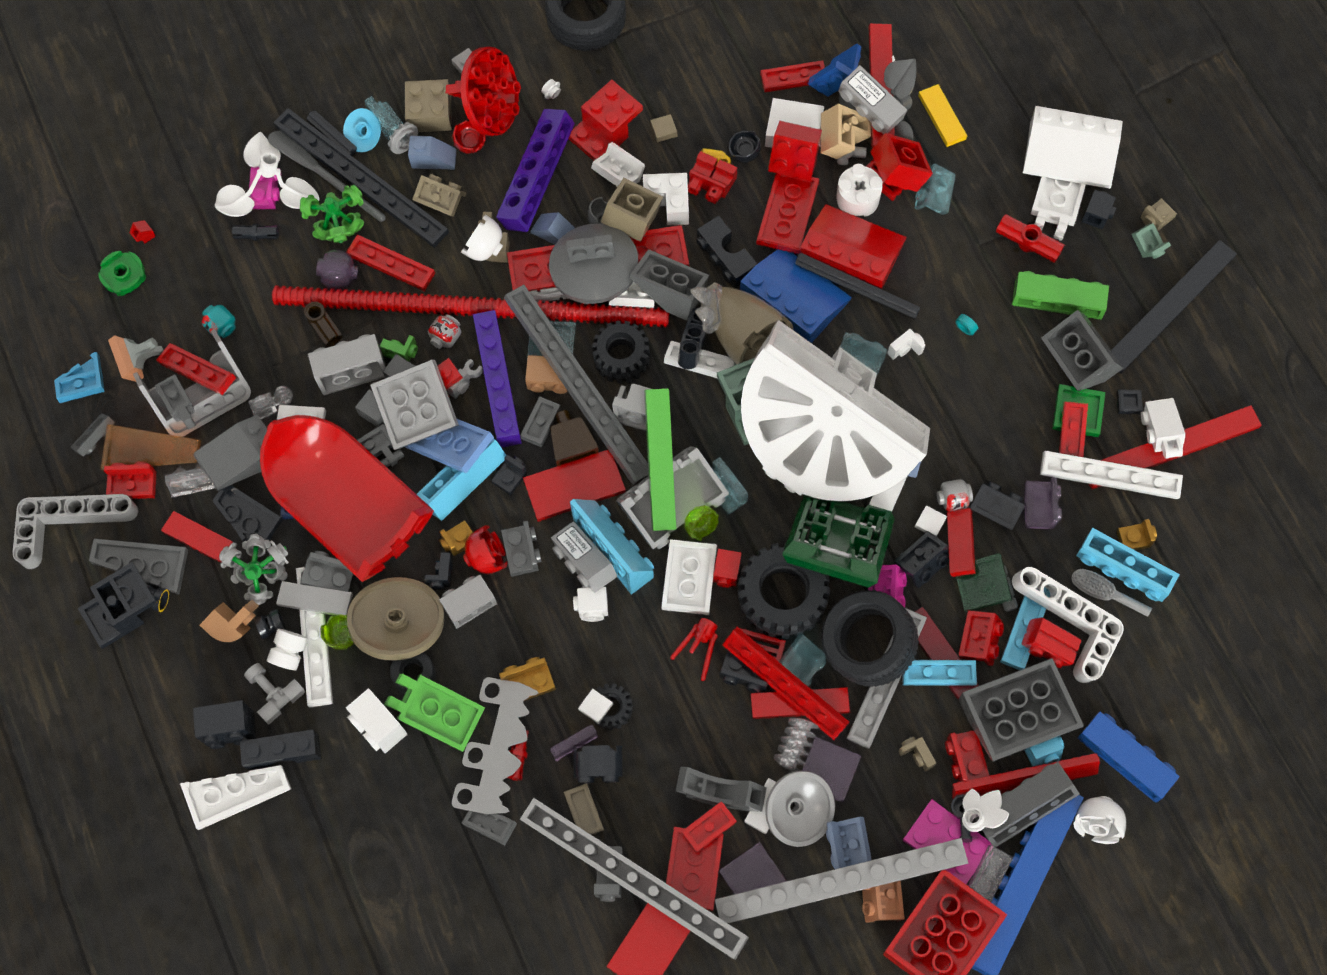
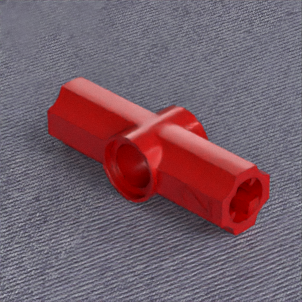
(1018, 231)

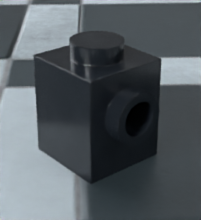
(1099, 209)

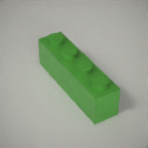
(1060, 294)

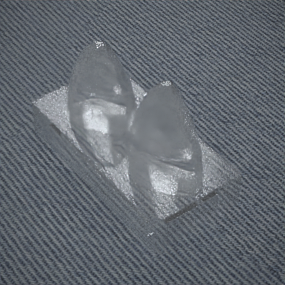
(710, 307)
(187, 482)

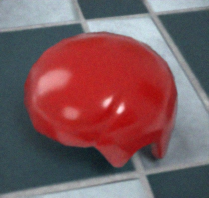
(467, 138)

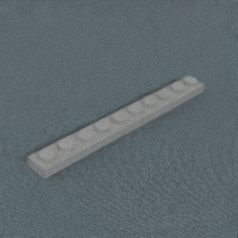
(842, 881)

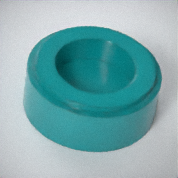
(966, 324)

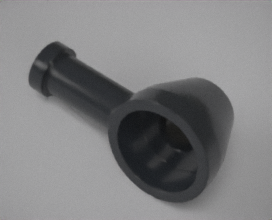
(956, 807)

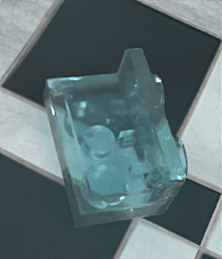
(936, 191)
(869, 353)
(803, 659)

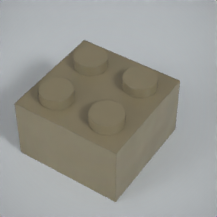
(428, 105)
(632, 209)

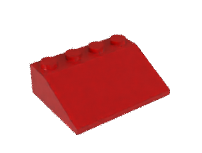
(853, 245)
(945, 930)

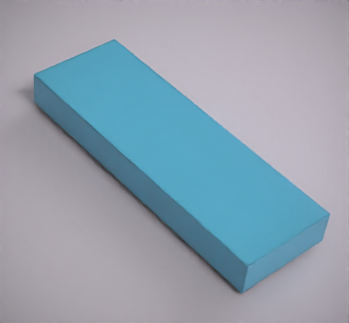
(941, 673)

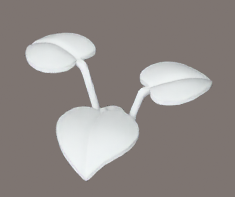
(260, 153)

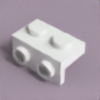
(618, 164)

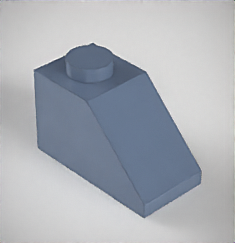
(431, 153)

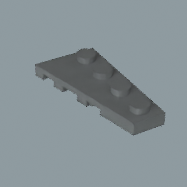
(158, 564)

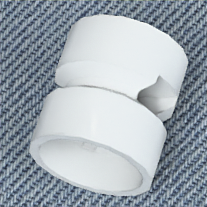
(287, 649)

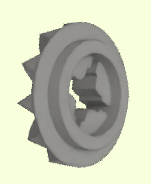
(399, 142)

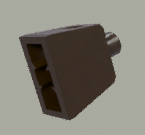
(571, 439)

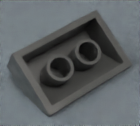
(1081, 352)

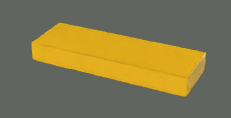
(942, 115)

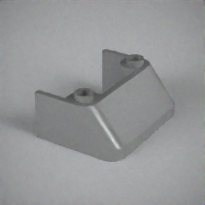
(206, 402)

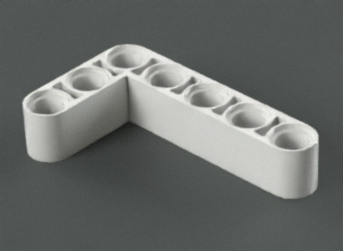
(1075, 616)

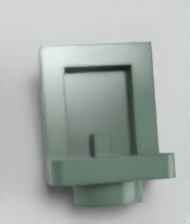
(1150, 242)

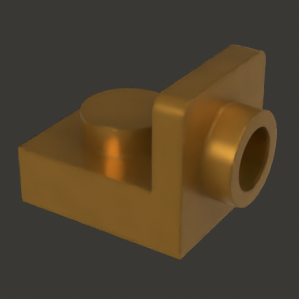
(1138, 536)
(455, 538)

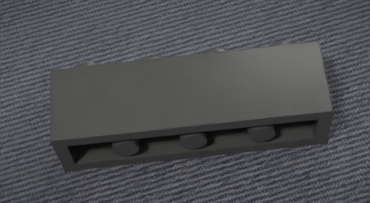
(1032, 802)

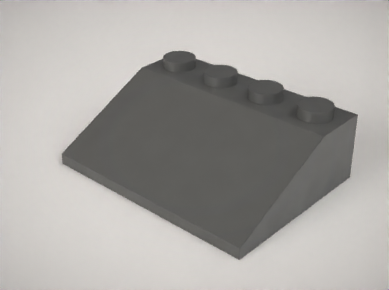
(1020, 710)

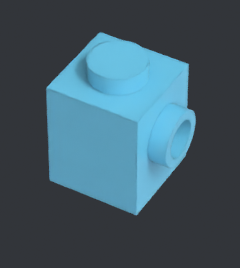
(1046, 752)

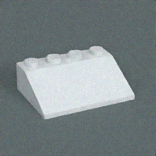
(1072, 147)

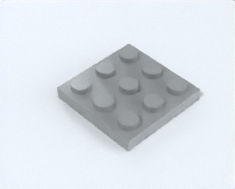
(414, 404)

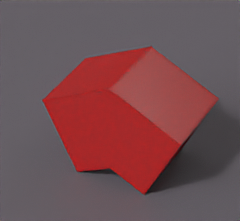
(141, 231)

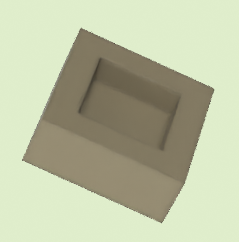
(663, 128)

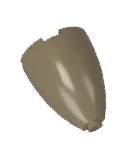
(745, 323)

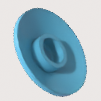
(355, 129)

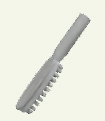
(1103, 589)

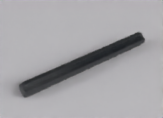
(857, 285)

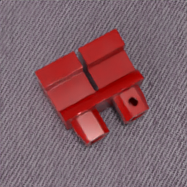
(711, 176)

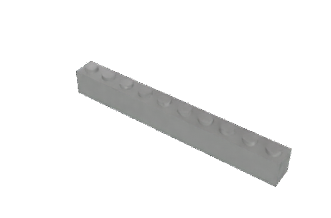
(635, 878)

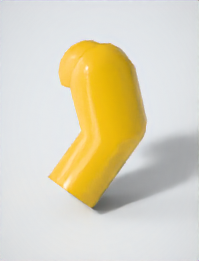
(720, 155)

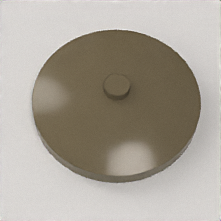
(395, 618)

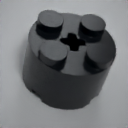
(597, 763)

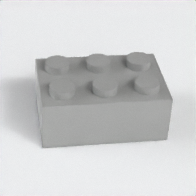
(347, 364)

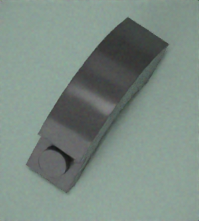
(713, 790)

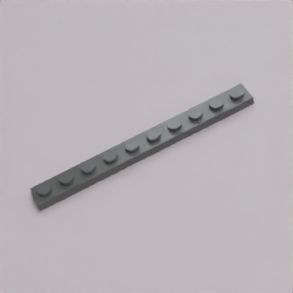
(578, 384)

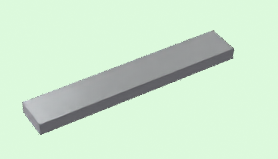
(877, 701)

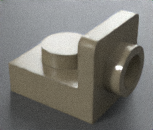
(1159, 214)
(922, 753)

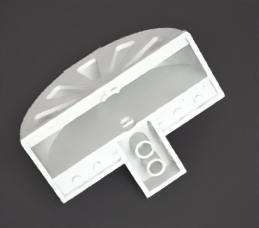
(824, 423)

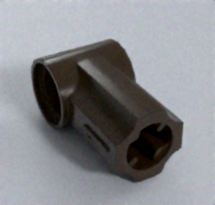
(323, 324)

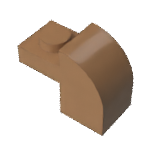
(228, 626)

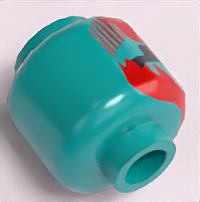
(220, 319)

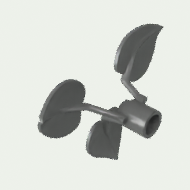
(900, 78)

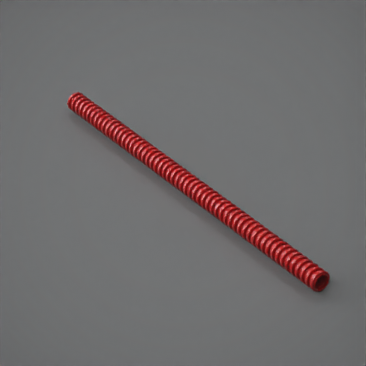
(463, 305)

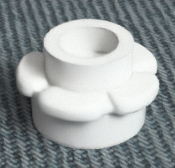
(551, 89)

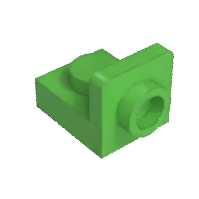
(393, 347)

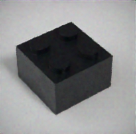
(224, 724)

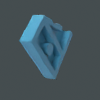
(80, 380)

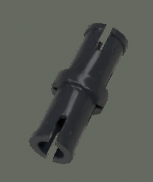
(255, 232)

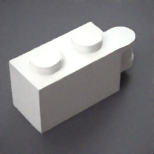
(1164, 427)

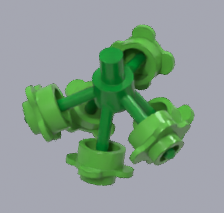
(332, 207)

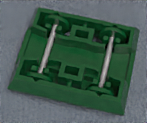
(839, 539)

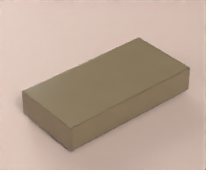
(584, 809)

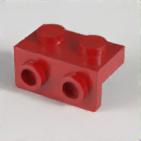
(135, 480)

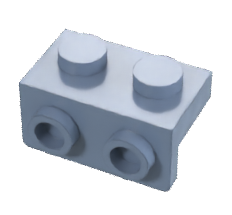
(848, 842)

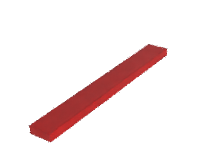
(1195, 439)

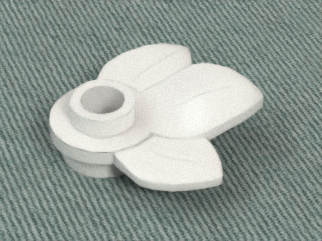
(986, 808)

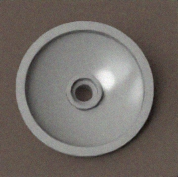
(811, 812)

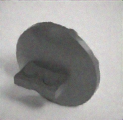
(593, 263)

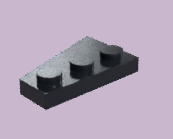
(246, 514)

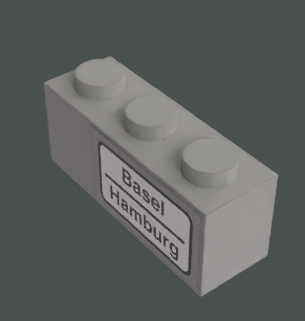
(872, 100)
(583, 557)

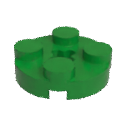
(122, 284)

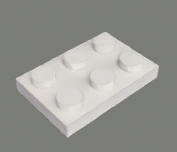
(689, 577)

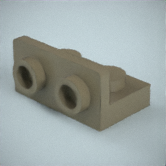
(438, 195)

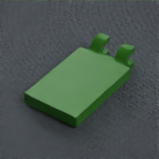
(436, 710)

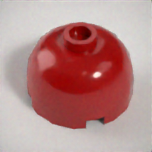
(484, 551)

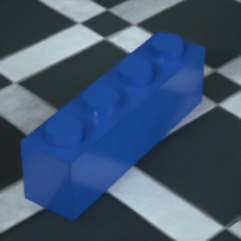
(1129, 757)

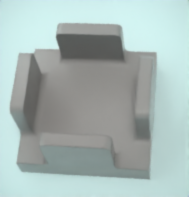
(632, 409)

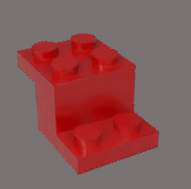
(605, 120)

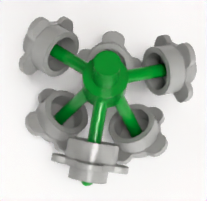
(252, 571)

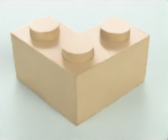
(842, 130)

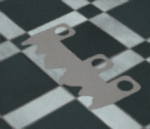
(497, 760)

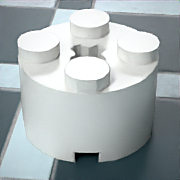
(859, 190)

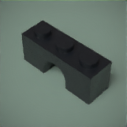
(713, 238)
(294, 746)

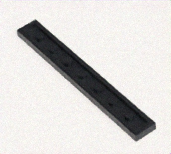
(1173, 304)

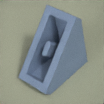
(551, 227)

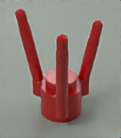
(703, 632)

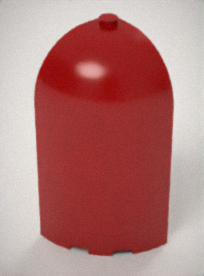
(340, 492)

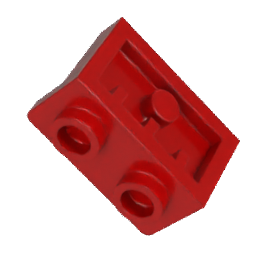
(981, 637)
(966, 755)

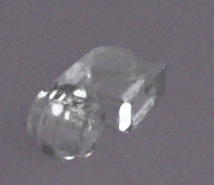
(266, 404)

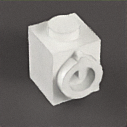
(591, 605)

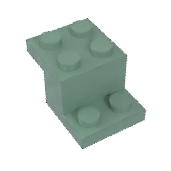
(732, 383)

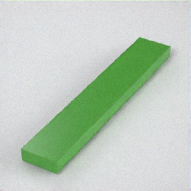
(660, 459)

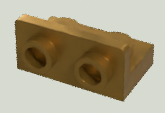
(532, 674)

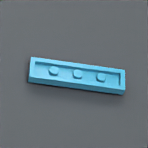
(1015, 653)

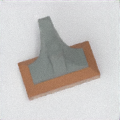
(131, 356)

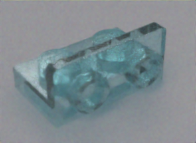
(385, 114)
(737, 494)

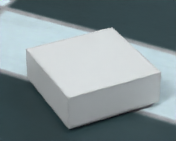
(930, 521)
(595, 706)

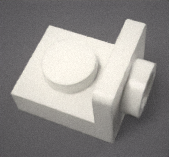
(904, 343)

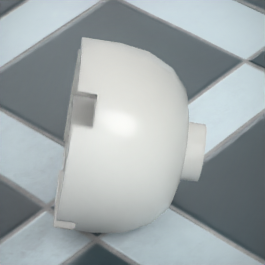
(484, 241)
(1101, 819)

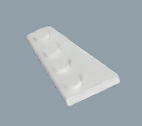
(227, 795)

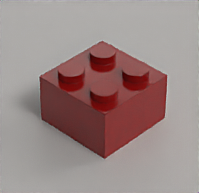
(795, 150)
(901, 162)

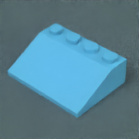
(609, 539)

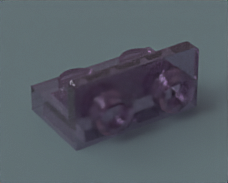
(1042, 504)

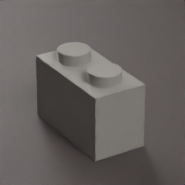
(467, 600)

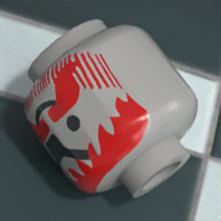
(444, 331)
(955, 495)

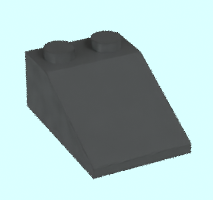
(669, 283)
(233, 453)

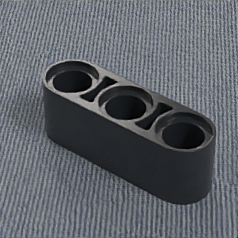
(691, 342)

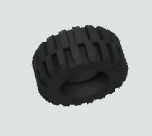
(776, 620)

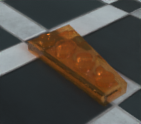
(137, 445)

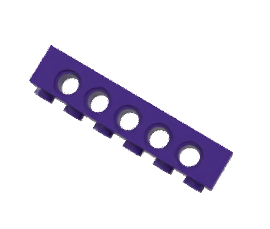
(535, 170)

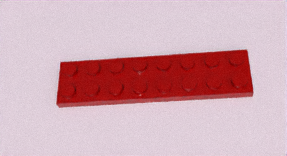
(532, 265)

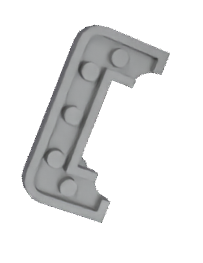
(693, 486)

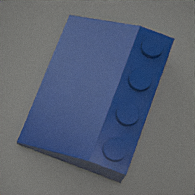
(795, 292)

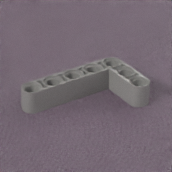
(64, 515)

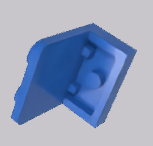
(830, 78)

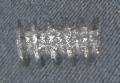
(794, 743)

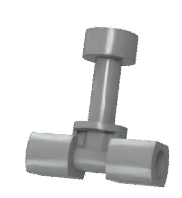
(277, 697)

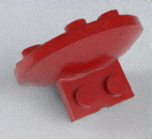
(488, 91)

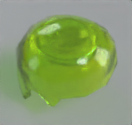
(701, 521)
(336, 633)

